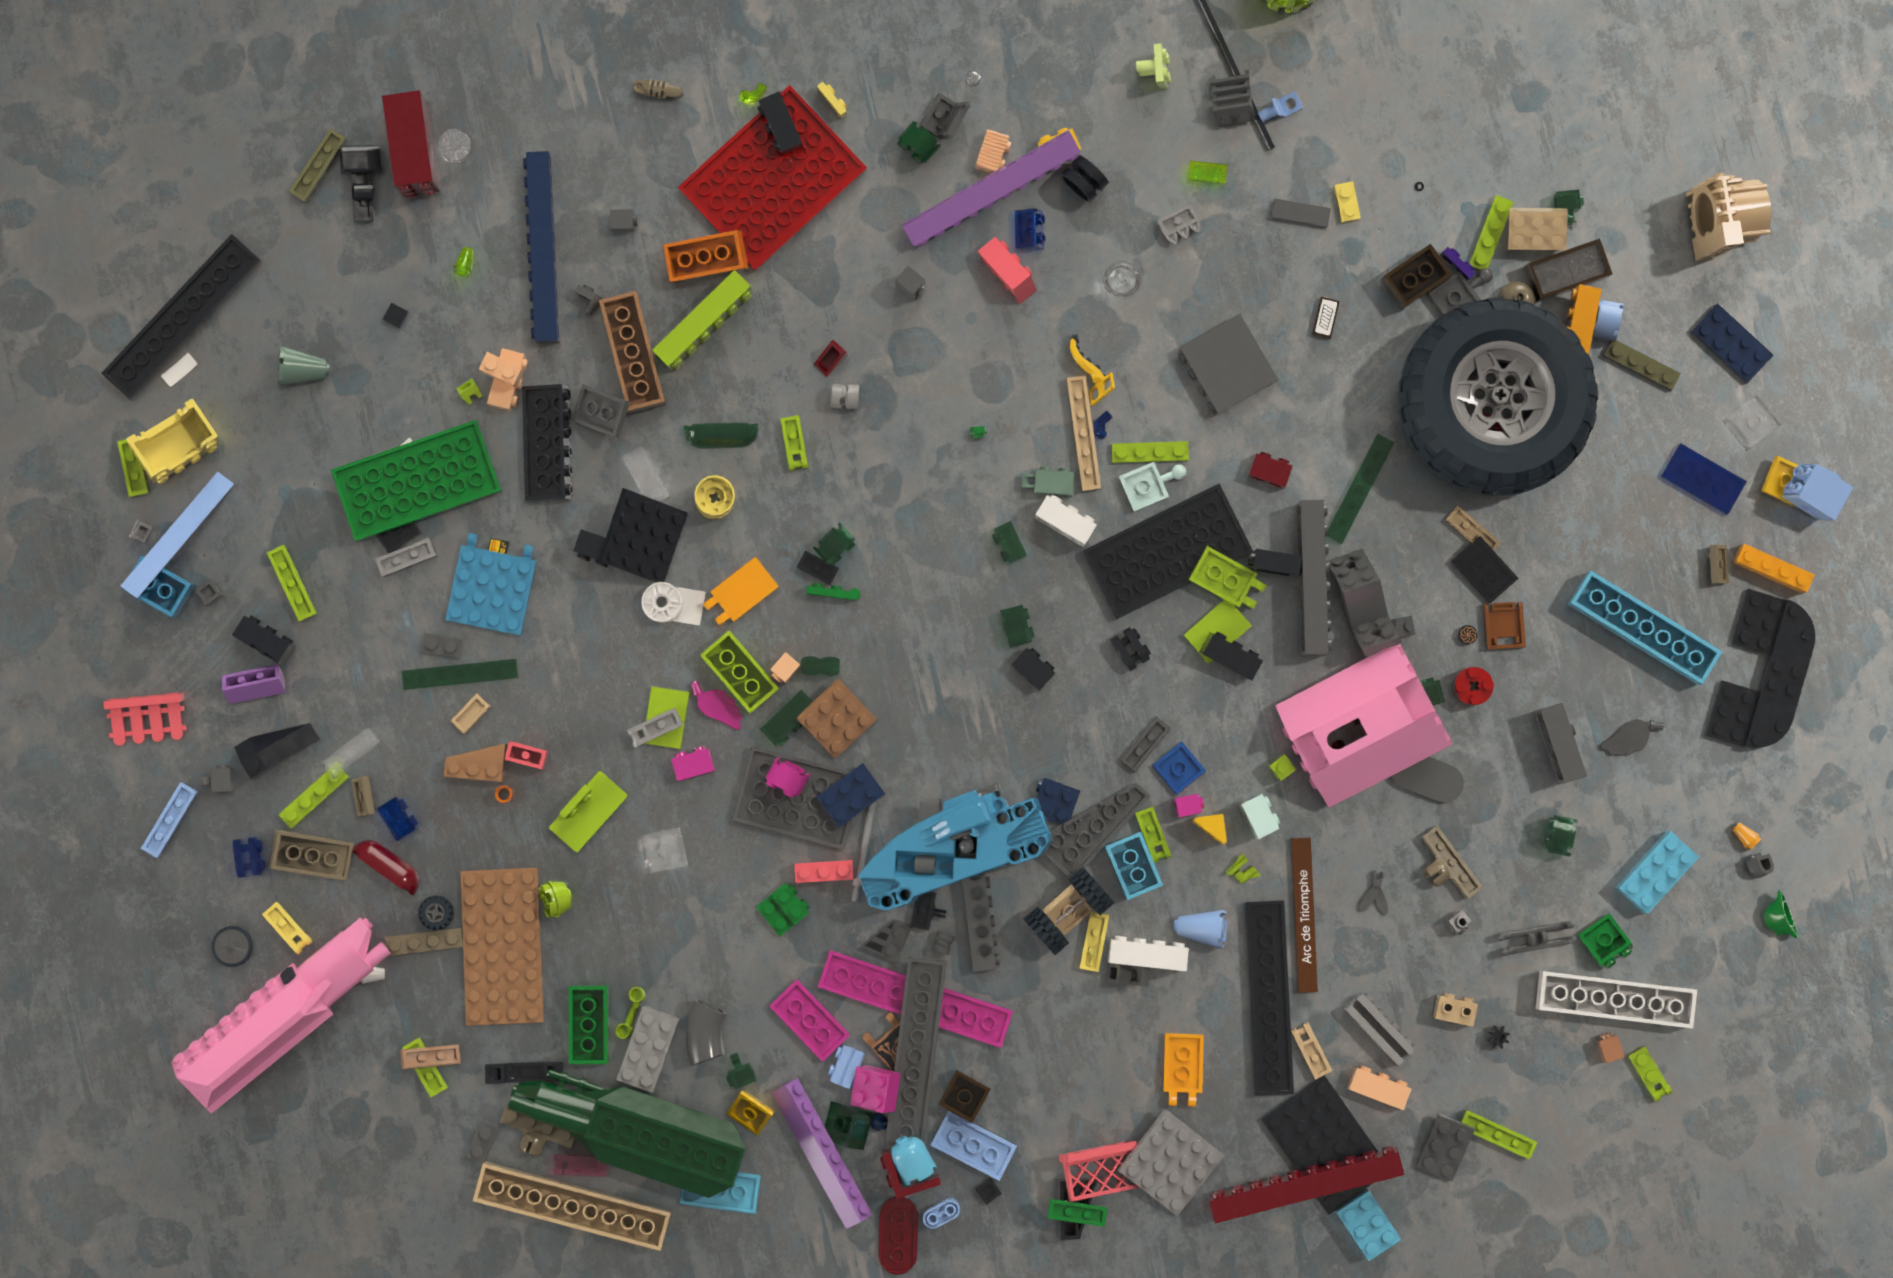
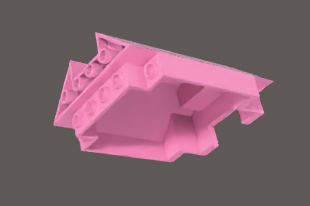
(1392, 710)

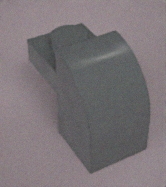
(1128, 974)

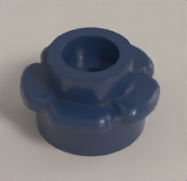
(879, 1122)

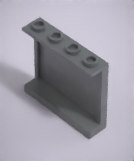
(1227, 364)

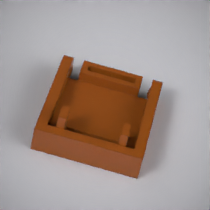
(1504, 622)

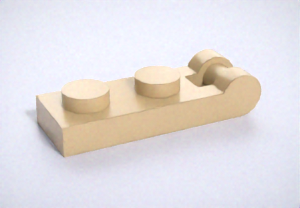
(1311, 1051)

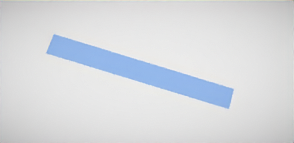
(177, 535)

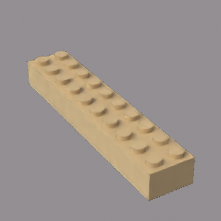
(572, 1206)

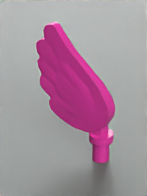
(717, 706)

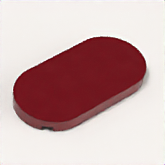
(898, 1235)

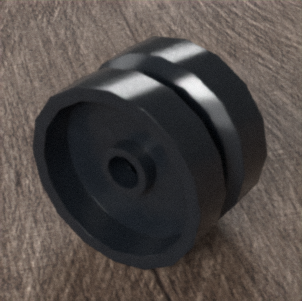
(1084, 178)

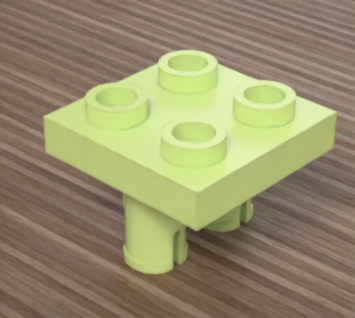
(1156, 67)

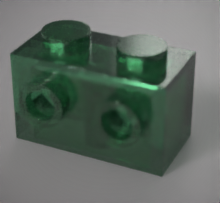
(1009, 542)

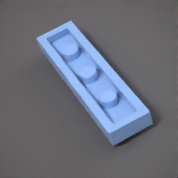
(169, 820)

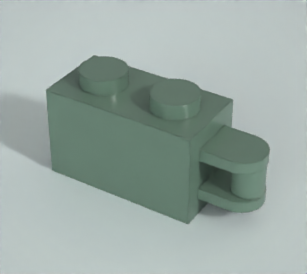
(1050, 482)

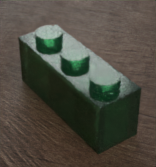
(786, 719)

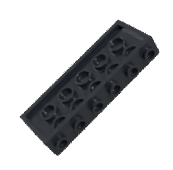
(547, 442)

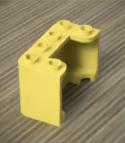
(174, 443)

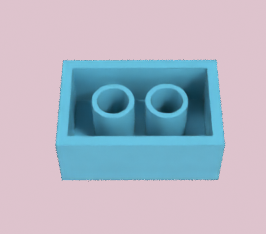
(1133, 865)
(1368, 1225)

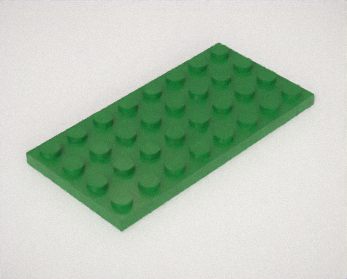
(416, 480)

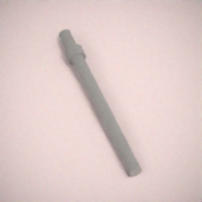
(863, 851)

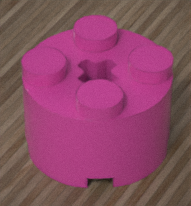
(787, 777)

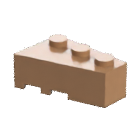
(481, 764)

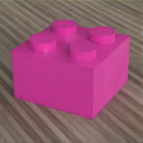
(875, 1089)

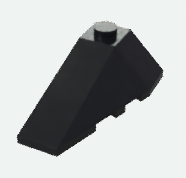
(271, 749)

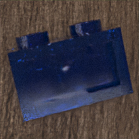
(1029, 229)

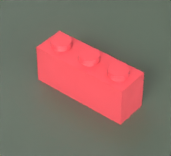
(824, 871)

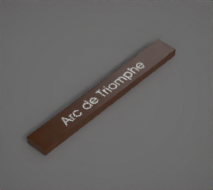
(1304, 915)

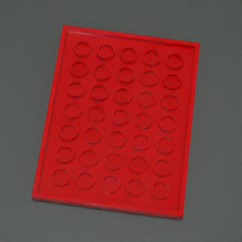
(771, 194)

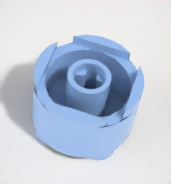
(1608, 320)

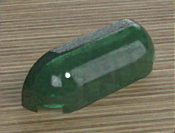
(721, 435)

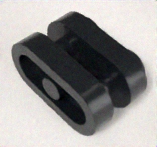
(1131, 637)

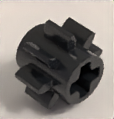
(1492, 1034)

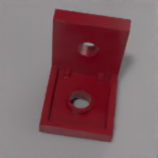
(894, 1181)

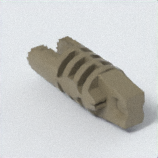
(657, 88)

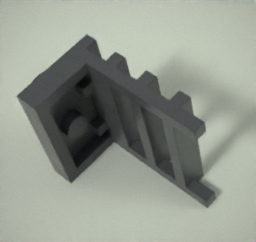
(1232, 108)
(944, 117)

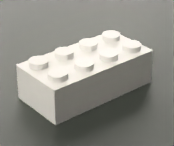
(1148, 954)

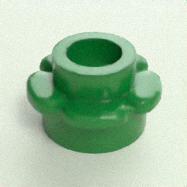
(978, 432)

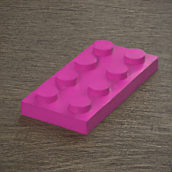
(809, 1020)

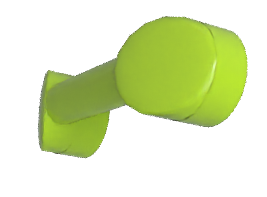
(625, 1029)

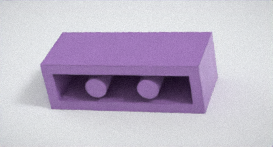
(253, 684)

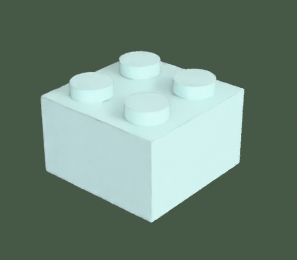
(1259, 816)

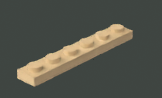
(1083, 433)

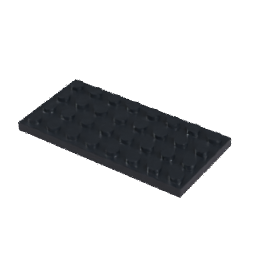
(1164, 550)

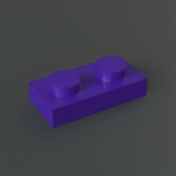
(1451, 256)

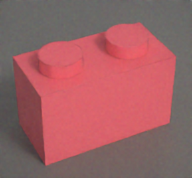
(526, 755)

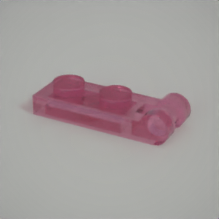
(579, 1166)

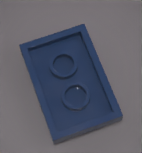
(850, 795)

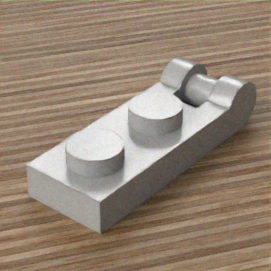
(655, 727)

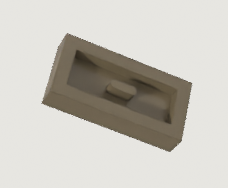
(1719, 564)
(362, 796)

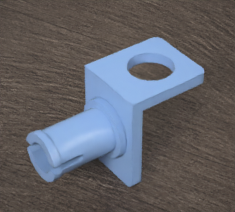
(1279, 107)

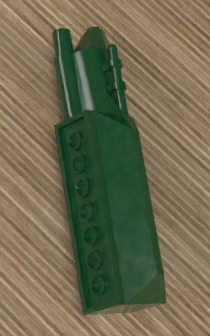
(638, 1132)

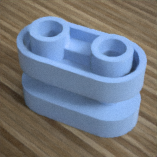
(941, 1213)

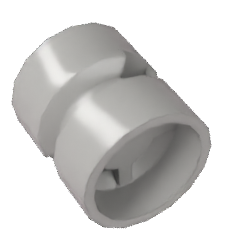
(845, 396)

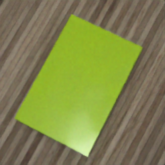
(1224, 619)
(665, 700)

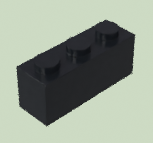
(779, 123)
(1231, 655)

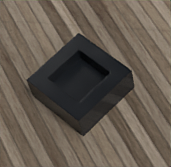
(395, 315)
(988, 1191)

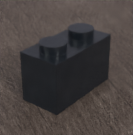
(1033, 668)

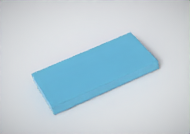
(739, 1198)

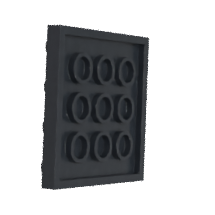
(642, 536)

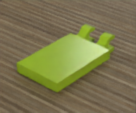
(1225, 578)

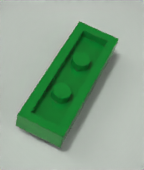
(1077, 1212)

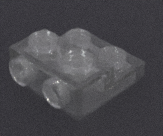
(663, 850)

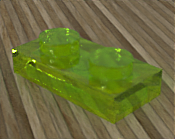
(1207, 172)

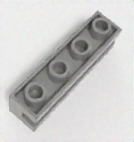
(1379, 1028)

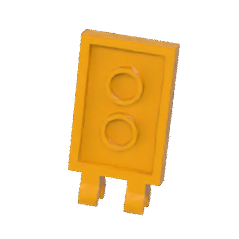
(741, 591)
(1183, 1066)

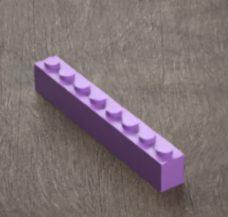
(821, 1153)

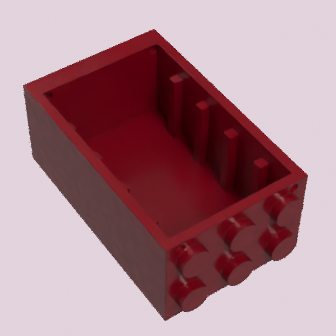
(411, 144)

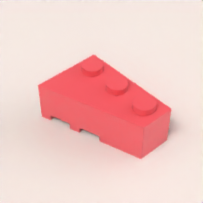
(1008, 269)

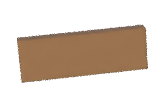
(430, 1057)

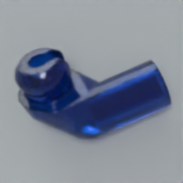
(1099, 425)

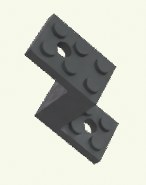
(1364, 602)

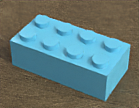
(1657, 872)

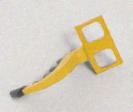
(1093, 370)

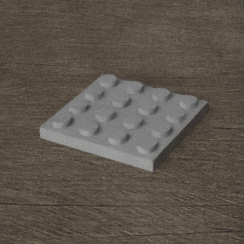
(1171, 1162)

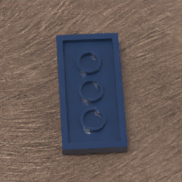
(1732, 343)

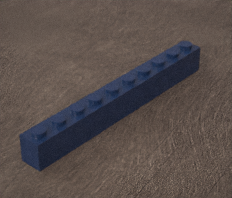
(542, 247)

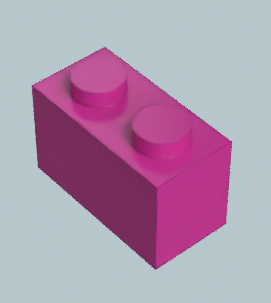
(692, 764)
(1188, 805)

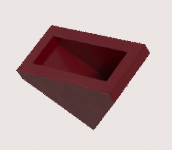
(830, 358)

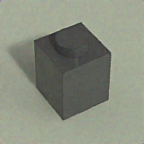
(623, 220)

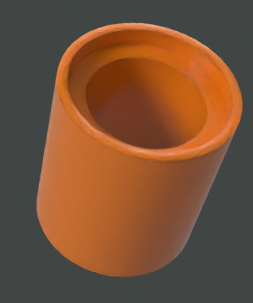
(497, 794)

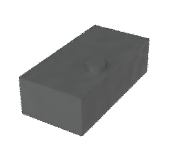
(1560, 743)

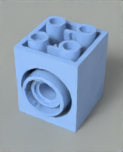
(1817, 491)

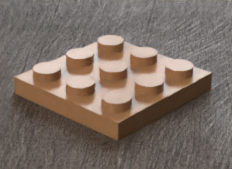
(836, 718)

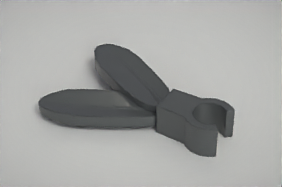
(1375, 893)

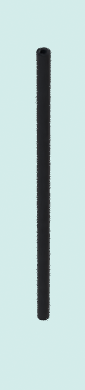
(1233, 68)

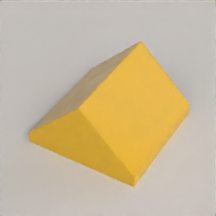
(1212, 825)
(750, 1112)

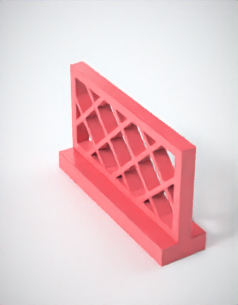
(1094, 1154)

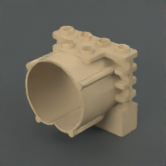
(1727, 214)

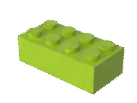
(739, 672)

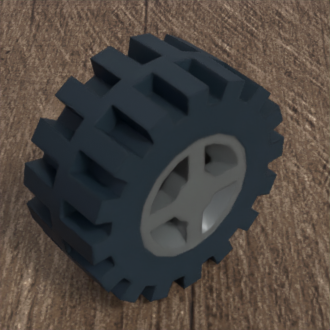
(429, 912)

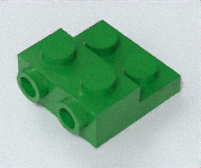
(783, 909)
(1606, 942)

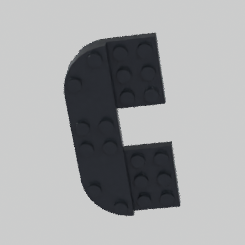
(1788, 637)

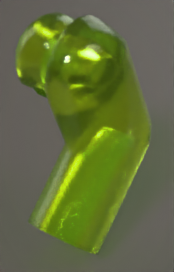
(753, 96)

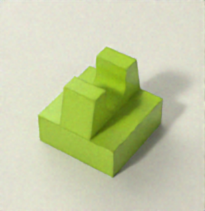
(468, 389)

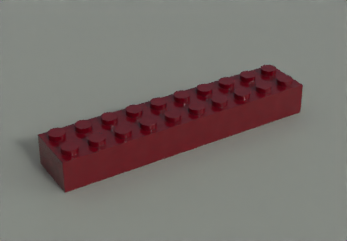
(1306, 1185)

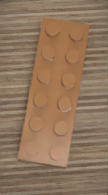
(632, 351)

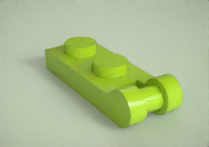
(794, 442)
(1152, 833)
(1649, 1073)

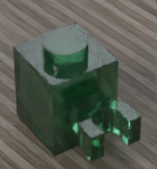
(1569, 200)
(741, 1074)

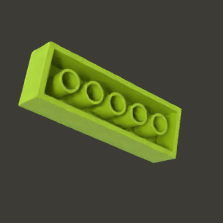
(703, 320)

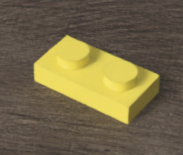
(828, 94)
(1347, 202)

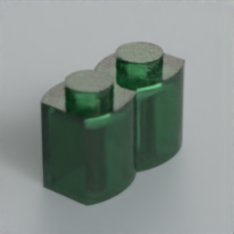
(1016, 625)
(826, 666)

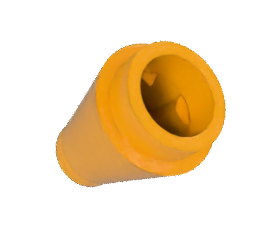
(1746, 836)

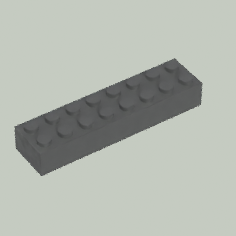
(1312, 578)

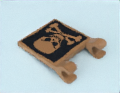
(887, 1045)

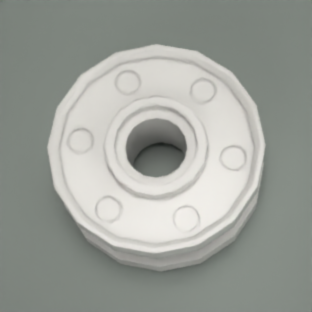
(650, 602)

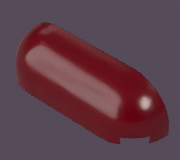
(388, 865)

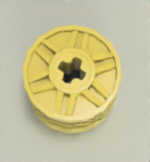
(714, 486)

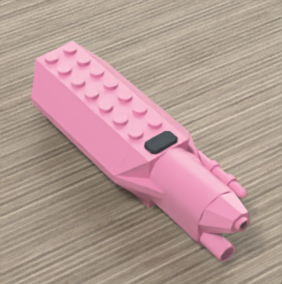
(276, 1017)

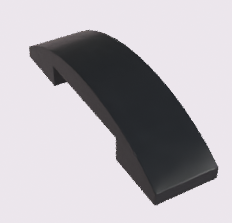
(520, 1072)

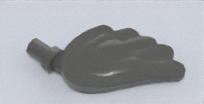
(1631, 737)

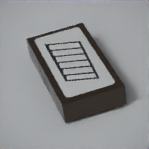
(1325, 317)

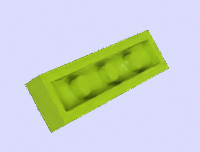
(1491, 233)
(1150, 452)
(291, 583)
(311, 798)
(1500, 1135)

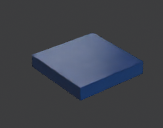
(1179, 768)

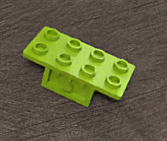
(588, 811)

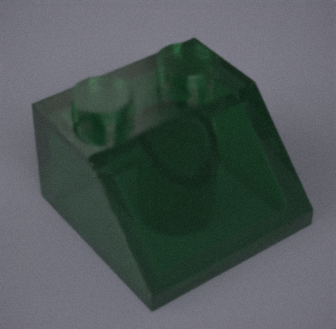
(848, 1125)

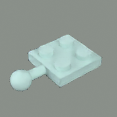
(1146, 486)

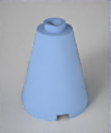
(1203, 927)

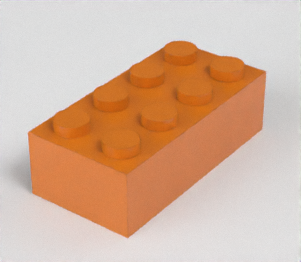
(705, 256)

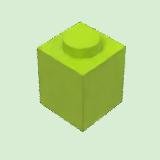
(1282, 767)

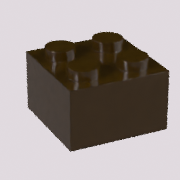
(964, 1096)

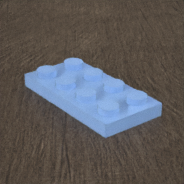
(973, 1145)

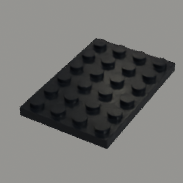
(1318, 1129)

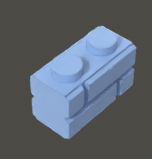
(844, 1070)

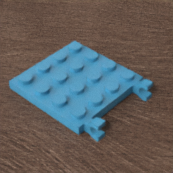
(491, 588)

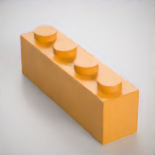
(1584, 313)
(1773, 568)

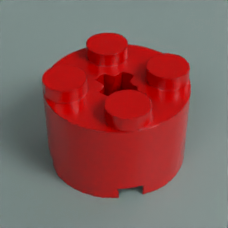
(1461, 686)

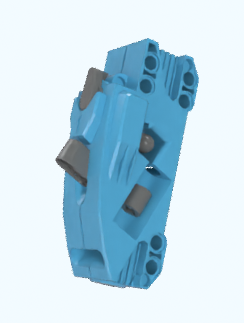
(929, 851)

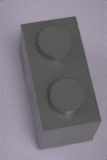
(911, 283)

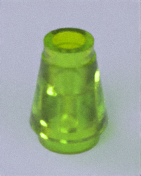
(464, 263)

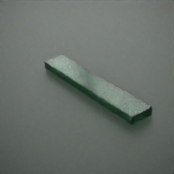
(1359, 488)
(460, 674)

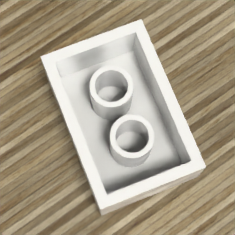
(1065, 520)

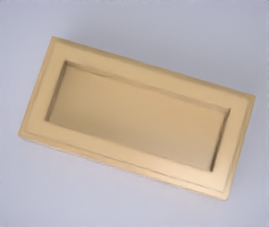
(470, 713)

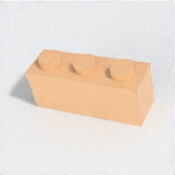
(502, 394)
(1379, 1087)

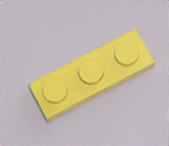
(1094, 942)

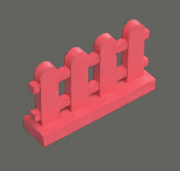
(136, 717)

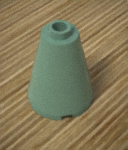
(300, 367)

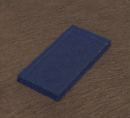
(1703, 478)

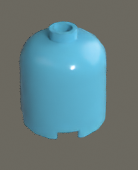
(911, 1160)

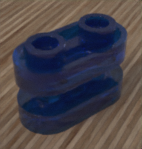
(256, 864)

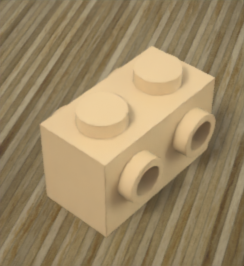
(1455, 1009)

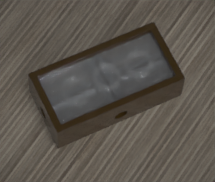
(1568, 269)

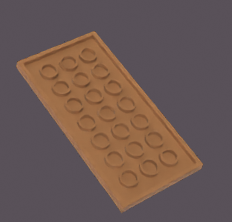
(502, 946)

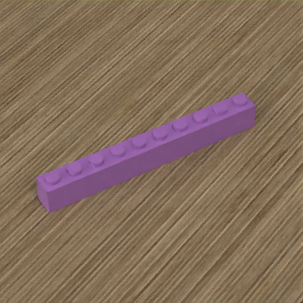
(990, 188)

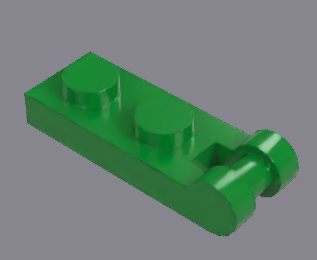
(835, 592)

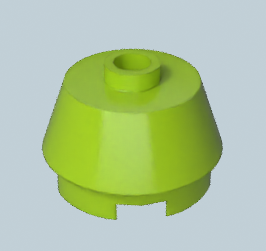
(555, 898)

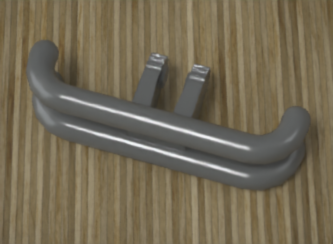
(1537, 938)

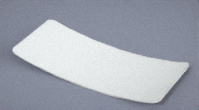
(179, 370)

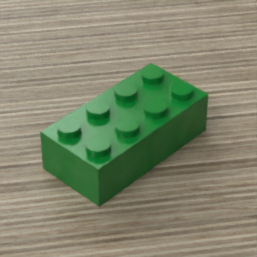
(589, 1024)

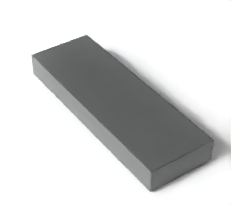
(1300, 213)
(1145, 744)

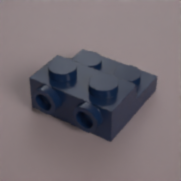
(1056, 800)

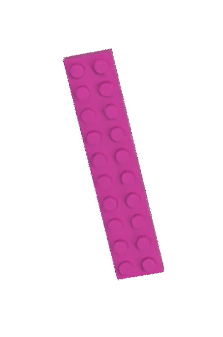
(886, 990)

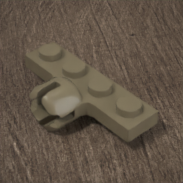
(1448, 864)
(536, 1133)

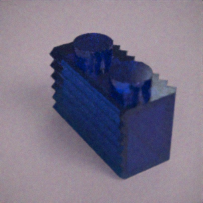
(398, 818)

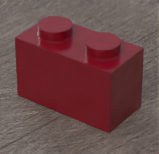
(1270, 470)

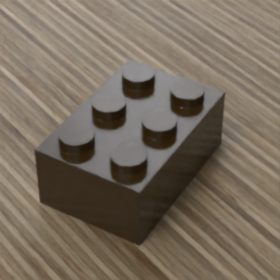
(1416, 277)

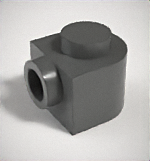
(1760, 865)
(1458, 922)

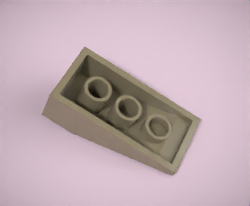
(310, 855)

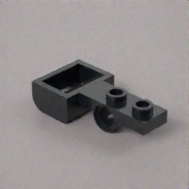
(361, 163)

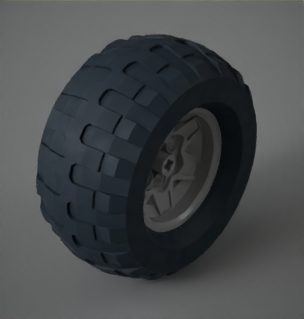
(1536, 349)

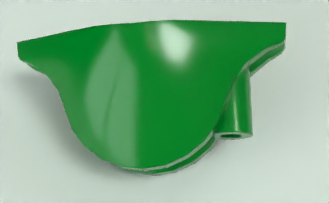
(1779, 917)

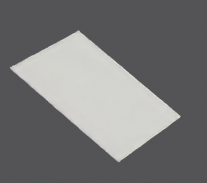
(692, 606)

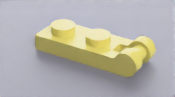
(287, 927)

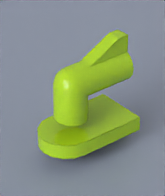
(1241, 876)

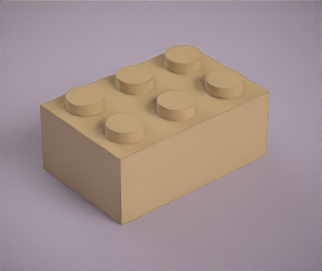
(1537, 228)

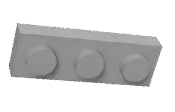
(405, 557)

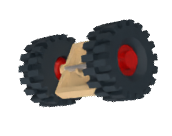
(1068, 910)

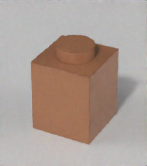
(1610, 1047)

